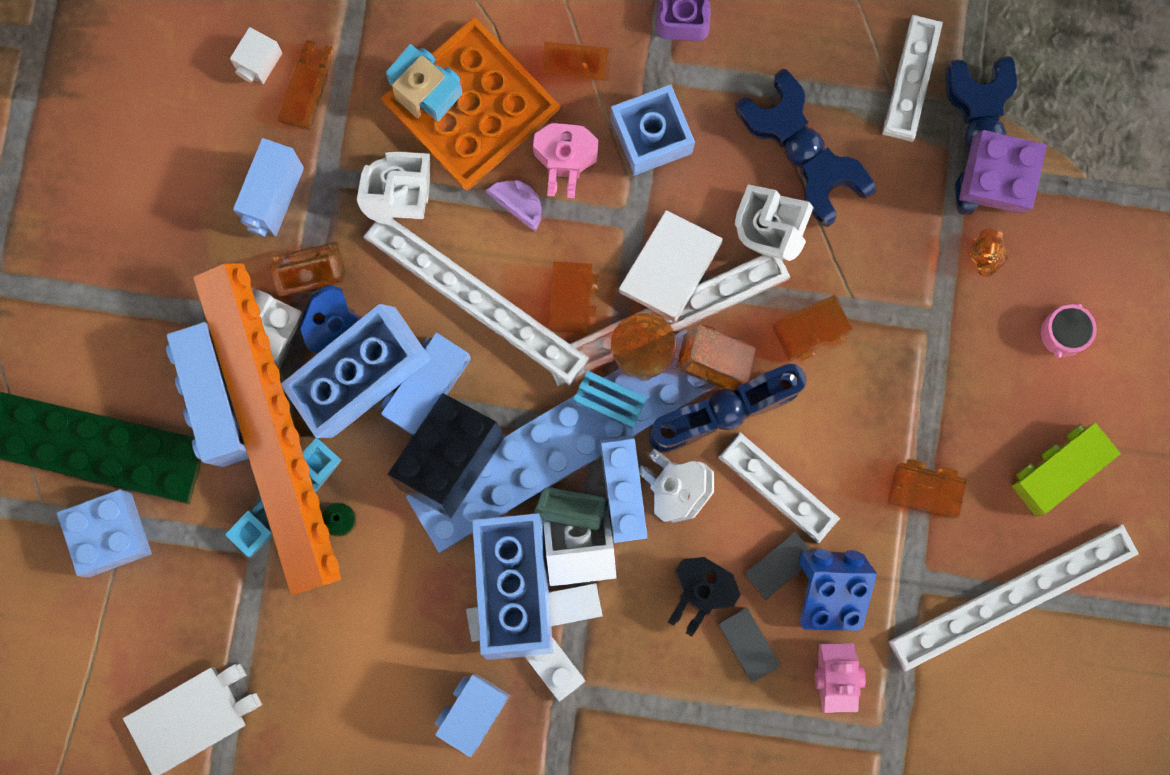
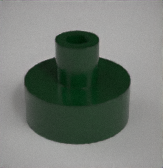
(346, 522)

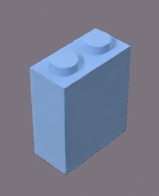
(268, 188)

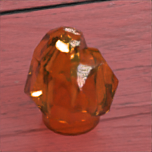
(989, 251)

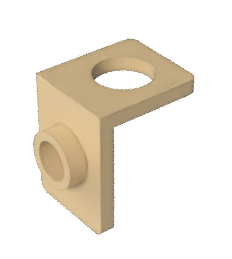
(417, 84)

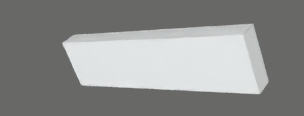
(912, 78)
(779, 488)
(565, 607)

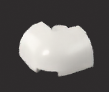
(395, 187)
(772, 222)
(279, 323)

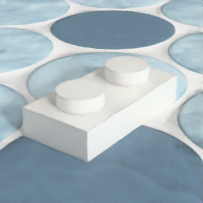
(557, 672)

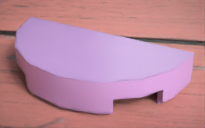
(518, 200)

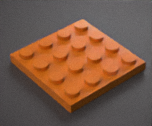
(490, 118)

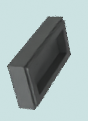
(777, 566)
(749, 645)

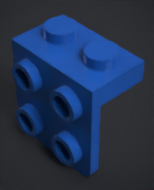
(836, 590)

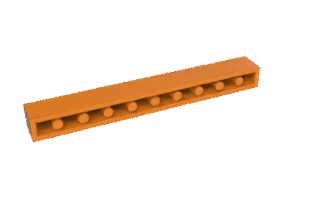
(267, 428)

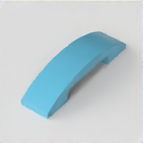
(253, 528)

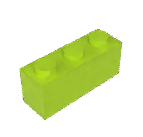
(1064, 468)

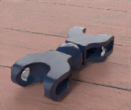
(980, 105)
(805, 147)
(728, 408)

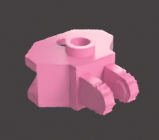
(565, 157)
(839, 678)

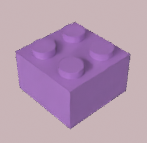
(1003, 172)

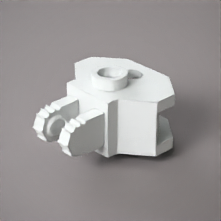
(676, 484)

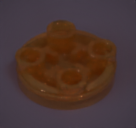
(643, 346)

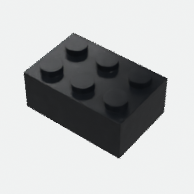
(446, 455)

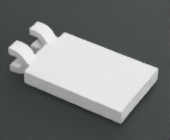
(189, 718)

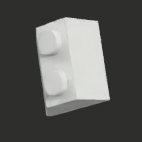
(579, 552)

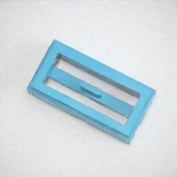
(584, 387)

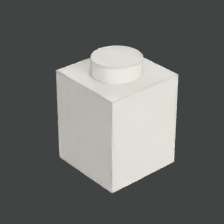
(255, 56)

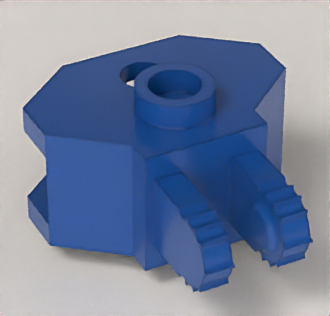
(335, 319)

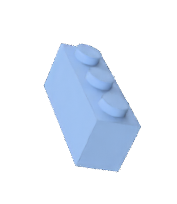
(422, 389)
(623, 489)

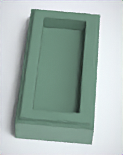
(571, 508)

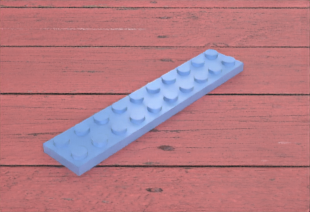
(556, 448)

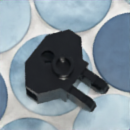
(700, 593)

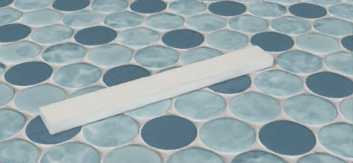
(478, 300)
(705, 301)
(1012, 598)

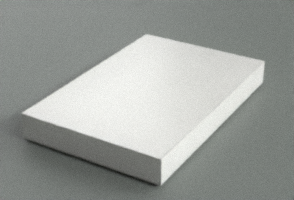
(670, 265)

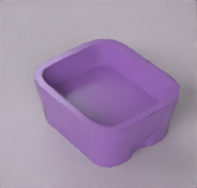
(683, 19)

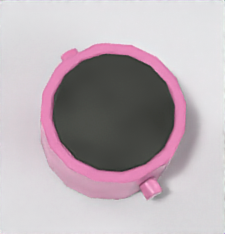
(1068, 330)

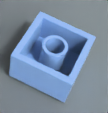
(652, 130)
(104, 533)
(471, 714)

